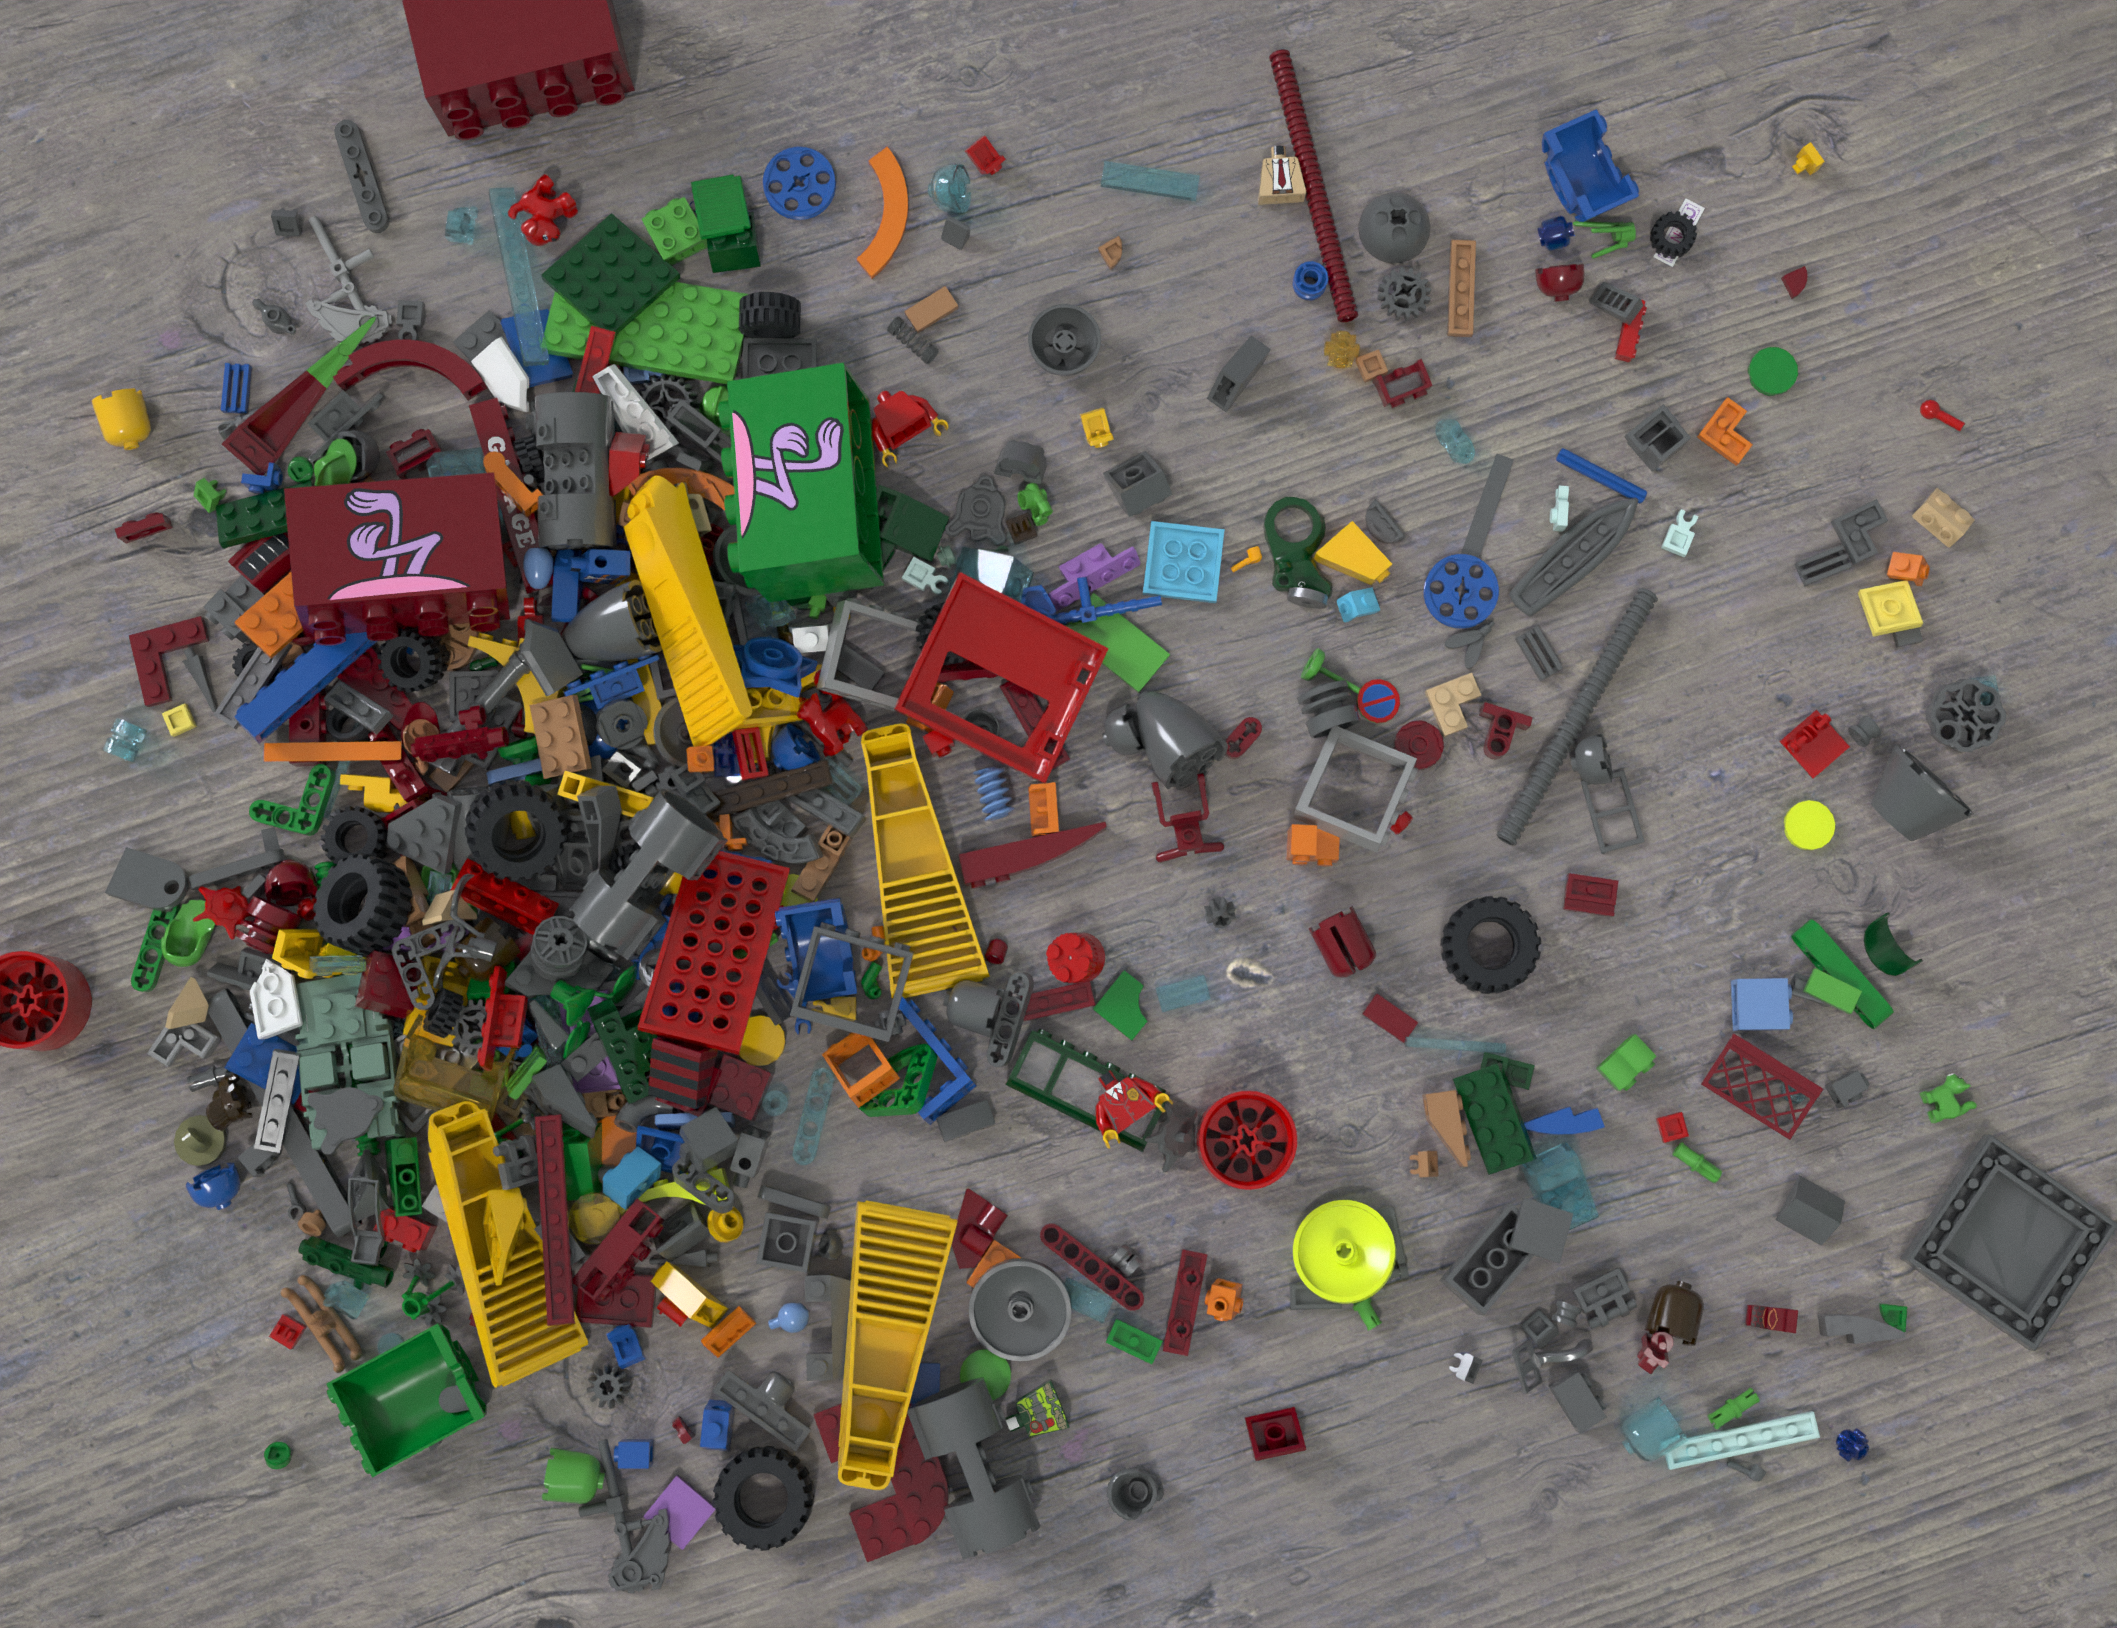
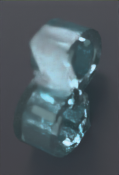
(1455, 441)

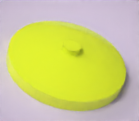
(1344, 1251)

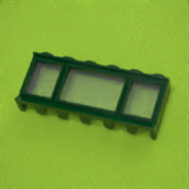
(1070, 1084)

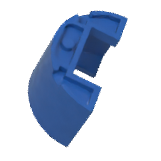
(1583, 168)
(833, 965)

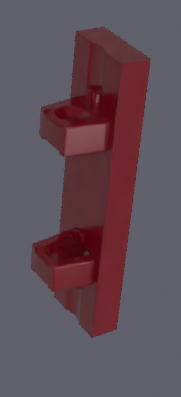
(401, 771)

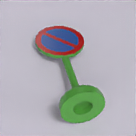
(1376, 699)

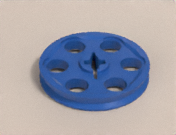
(797, 171)
(1470, 584)

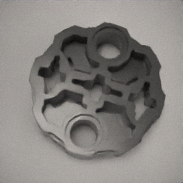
(1970, 692)

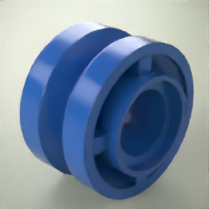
(1315, 271)

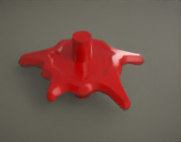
(224, 907)

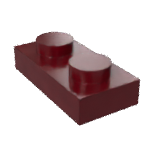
(136, 530)

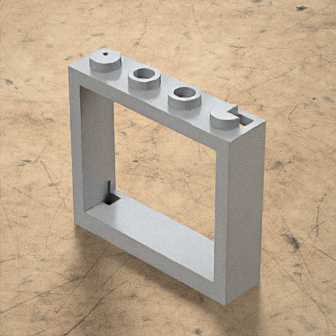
(826, 679)
(1338, 827)

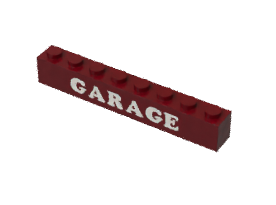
(495, 436)

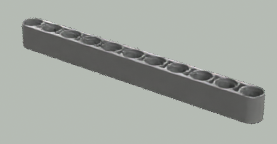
(310, 1163)

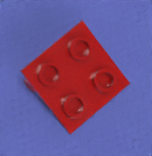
(1814, 743)

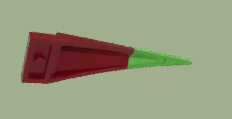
(272, 426)

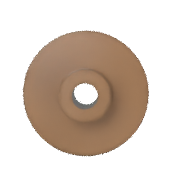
(312, 1223)

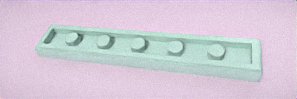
(1744, 1440)

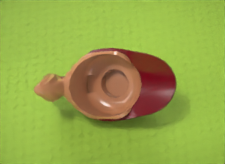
(419, 722)

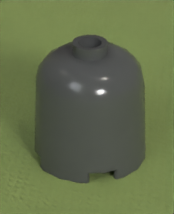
(974, 1006)

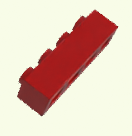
(1629, 337)

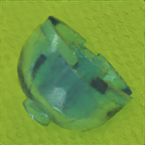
(949, 189)

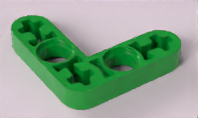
(299, 815)

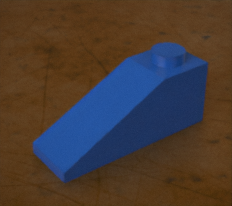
(566, 588)

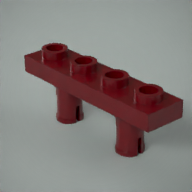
(1184, 1302)

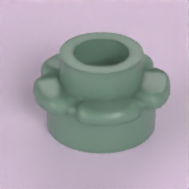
(946, 556)

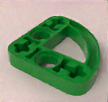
(912, 1096)

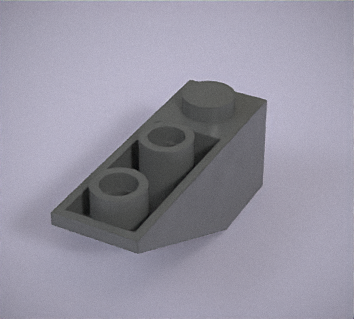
(557, 1096)

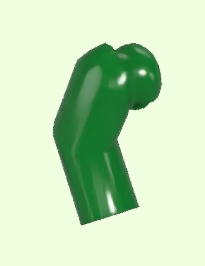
(870, 982)

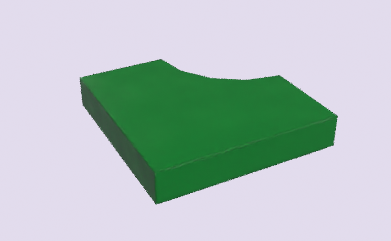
(1121, 1006)

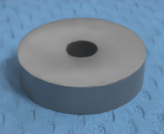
(1307, 598)

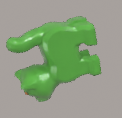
(1945, 1101)

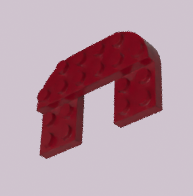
(919, 1497)

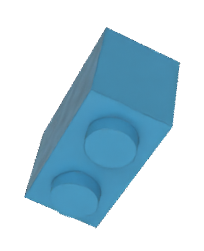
(631, 1177)

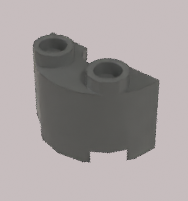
(1023, 460)

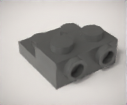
(230, 605)

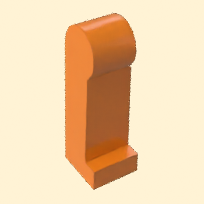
(510, 484)

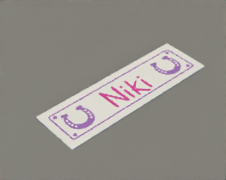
(1674, 235)

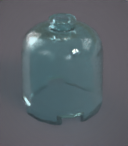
(1652, 1432)

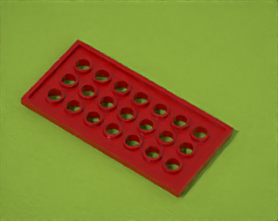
(750, 968)

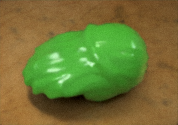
(185, 939)

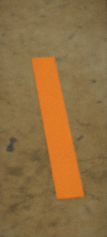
(332, 751)

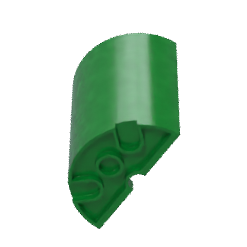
(396, 1395)

